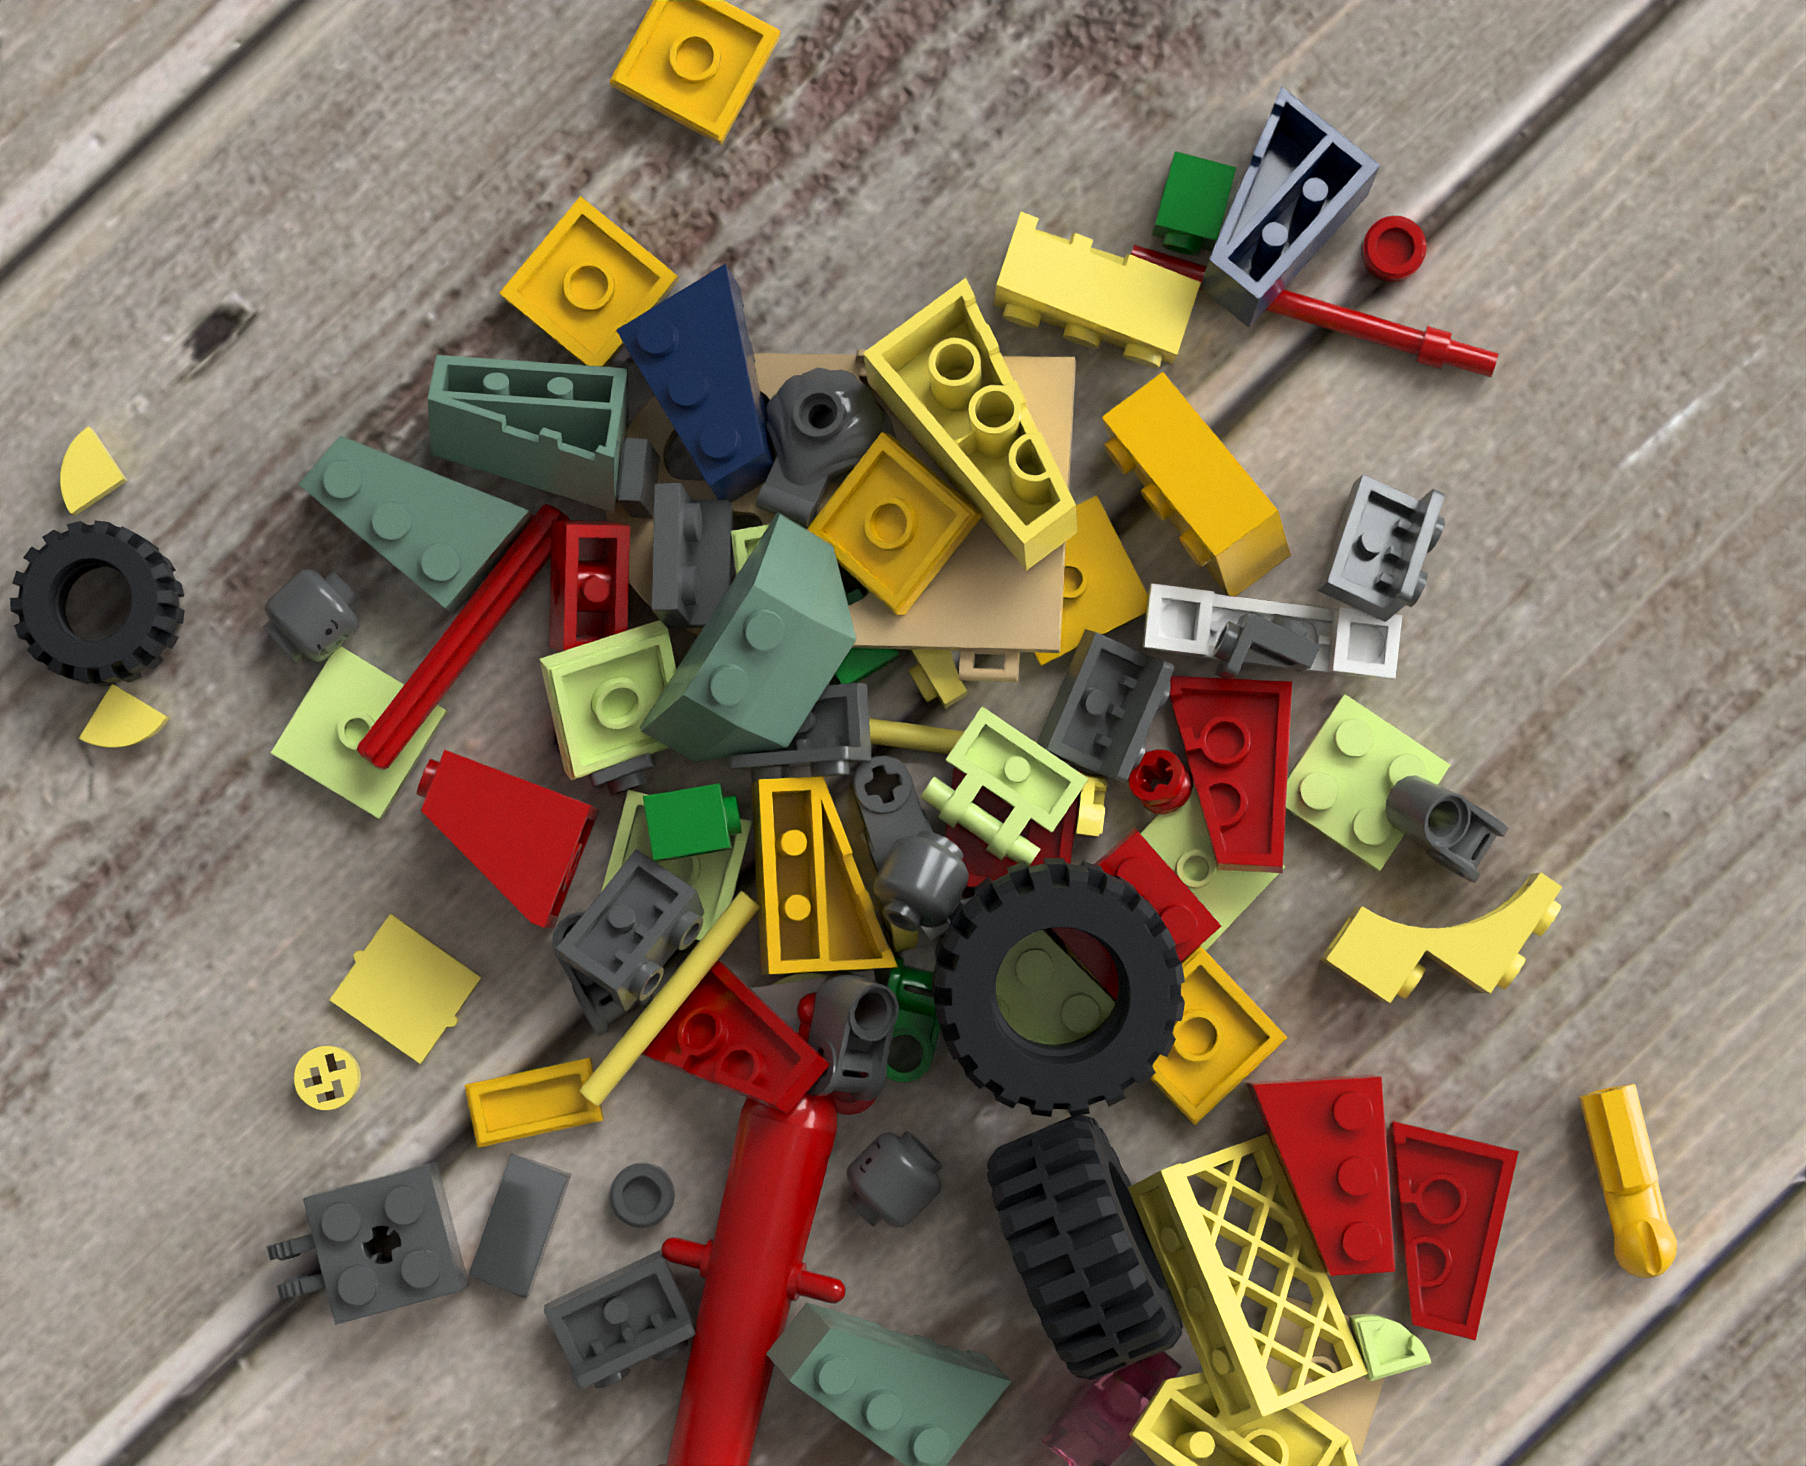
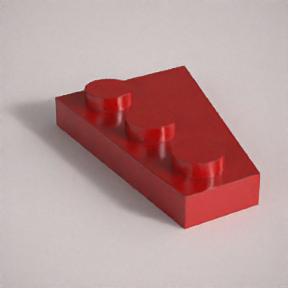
(1238, 763)
(737, 1043)
(1452, 1223)

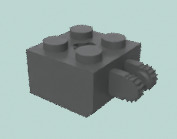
(352, 1271)

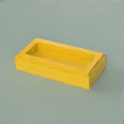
(531, 1103)

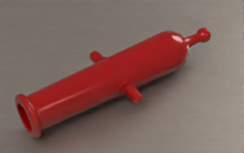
(752, 1272)

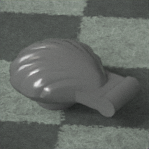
(820, 432)

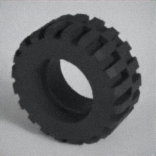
(1075, 1071)
(1082, 1248)

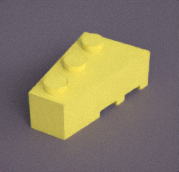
(1094, 294)

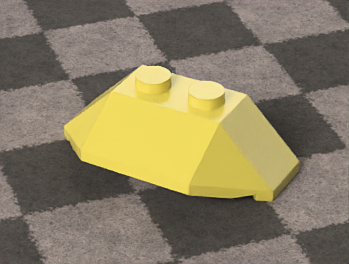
(1188, 1430)

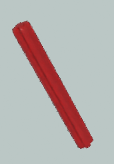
(461, 641)

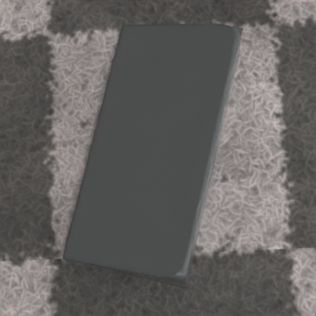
(520, 1225)

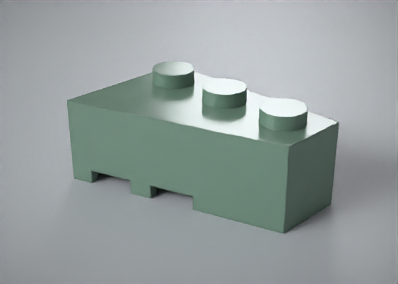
(533, 423)
(417, 519)
(888, 1385)

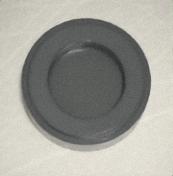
(642, 1195)

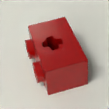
(588, 581)

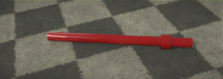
(1431, 346)

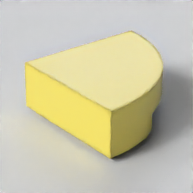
(88, 472)
(122, 721)
(1091, 807)

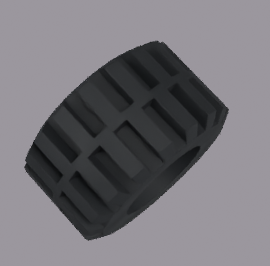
(47, 586)

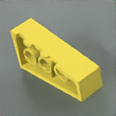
(971, 418)

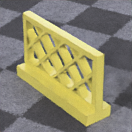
(1211, 1294)

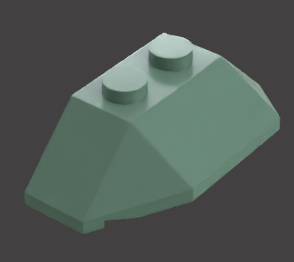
(760, 652)

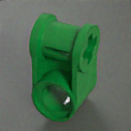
(915, 1016)

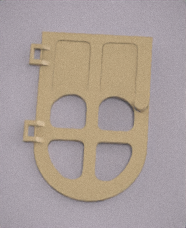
(981, 594)

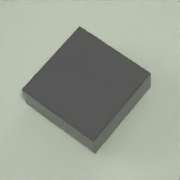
(638, 477)

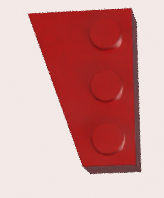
(1336, 1164)

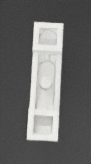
(1350, 640)

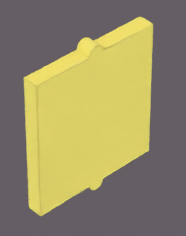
(405, 988)

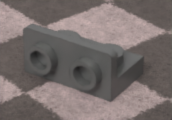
(689, 556)
(634, 929)

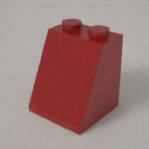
(510, 830)

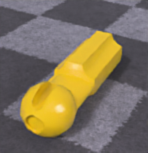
(1629, 1180)

